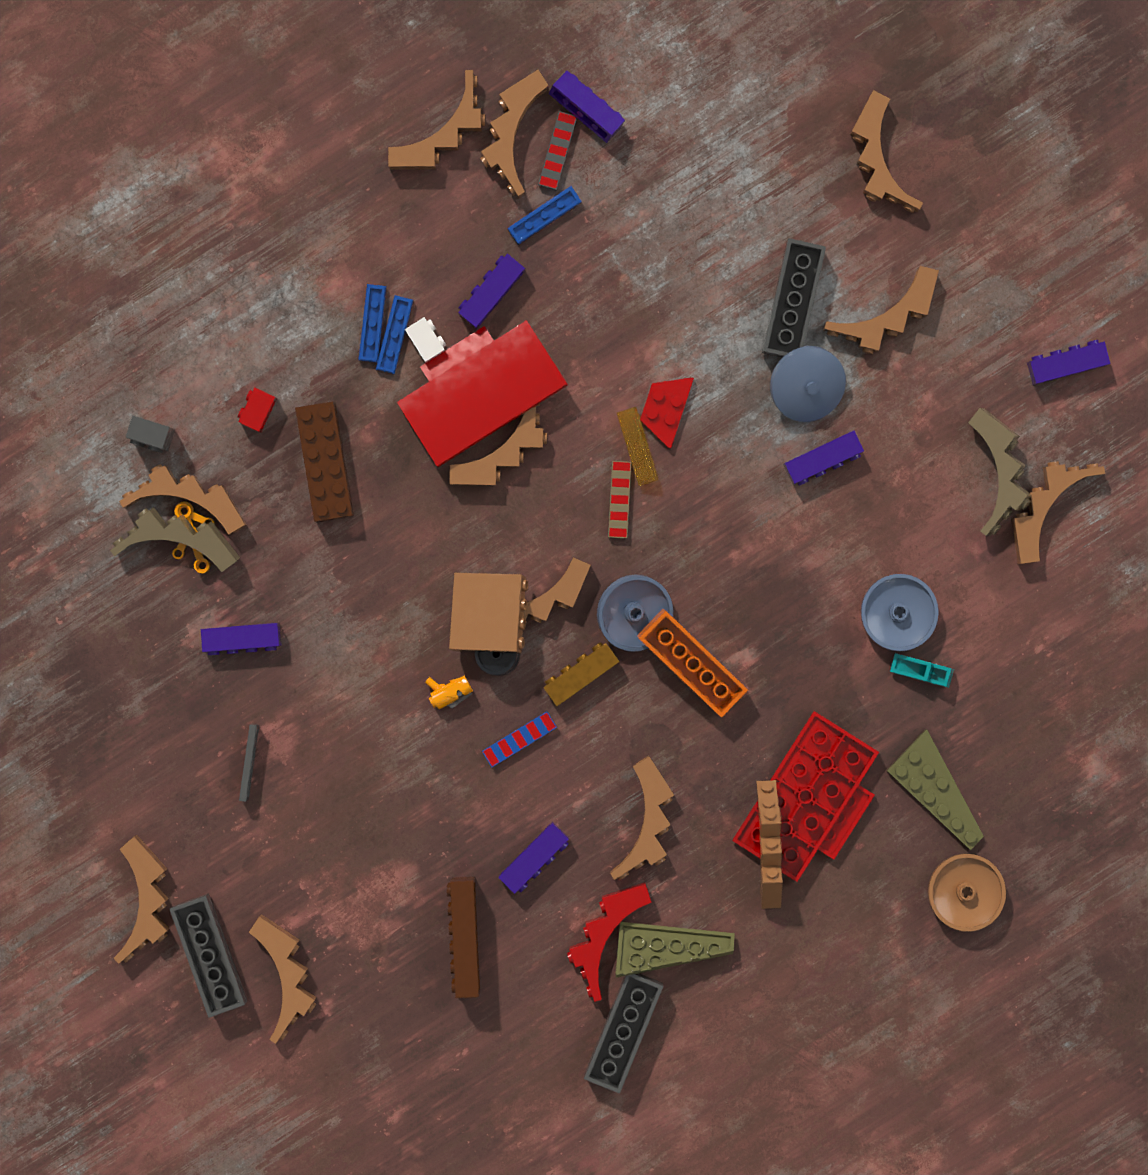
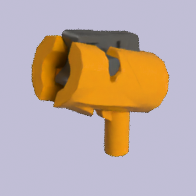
(449, 694)

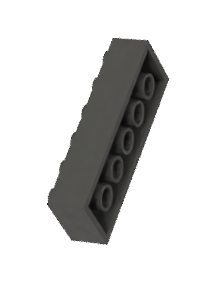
(793, 297)
(208, 955)
(623, 1031)

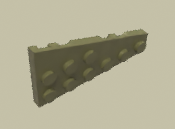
(930, 782)
(658, 947)

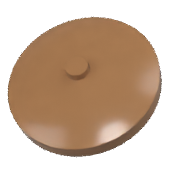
(966, 892)

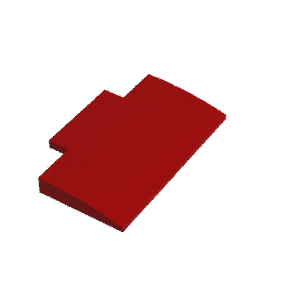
(479, 389)
(815, 795)

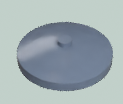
(807, 383)
(629, 607)
(899, 612)

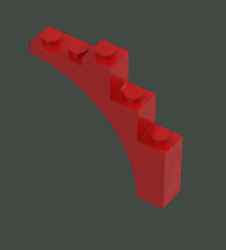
(617, 907)

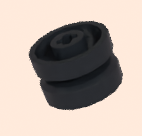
(497, 666)

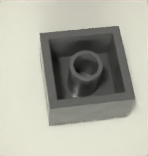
(150, 433)

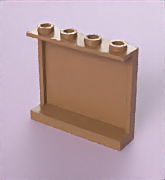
(488, 612)

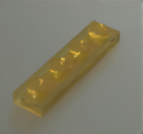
(637, 446)

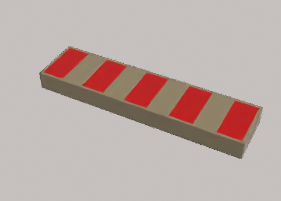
(619, 499)

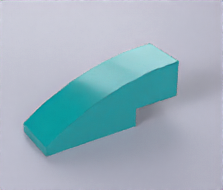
(922, 670)

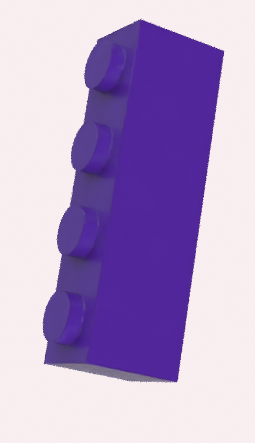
(587, 106)
(491, 291)
(1069, 362)
(824, 457)
(241, 637)
(537, 854)

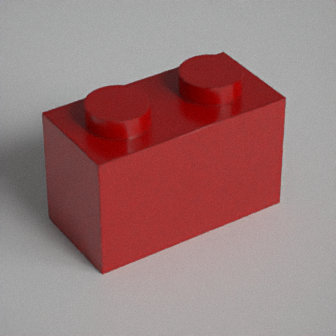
(257, 409)

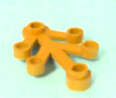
(199, 518)

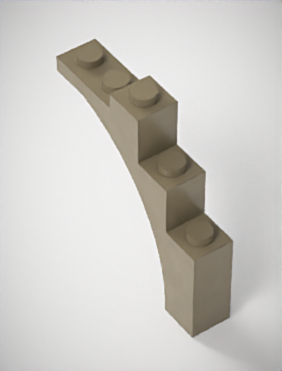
(1000, 441)
(206, 540)

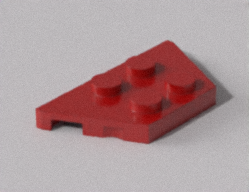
(665, 408)

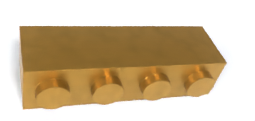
(580, 674)

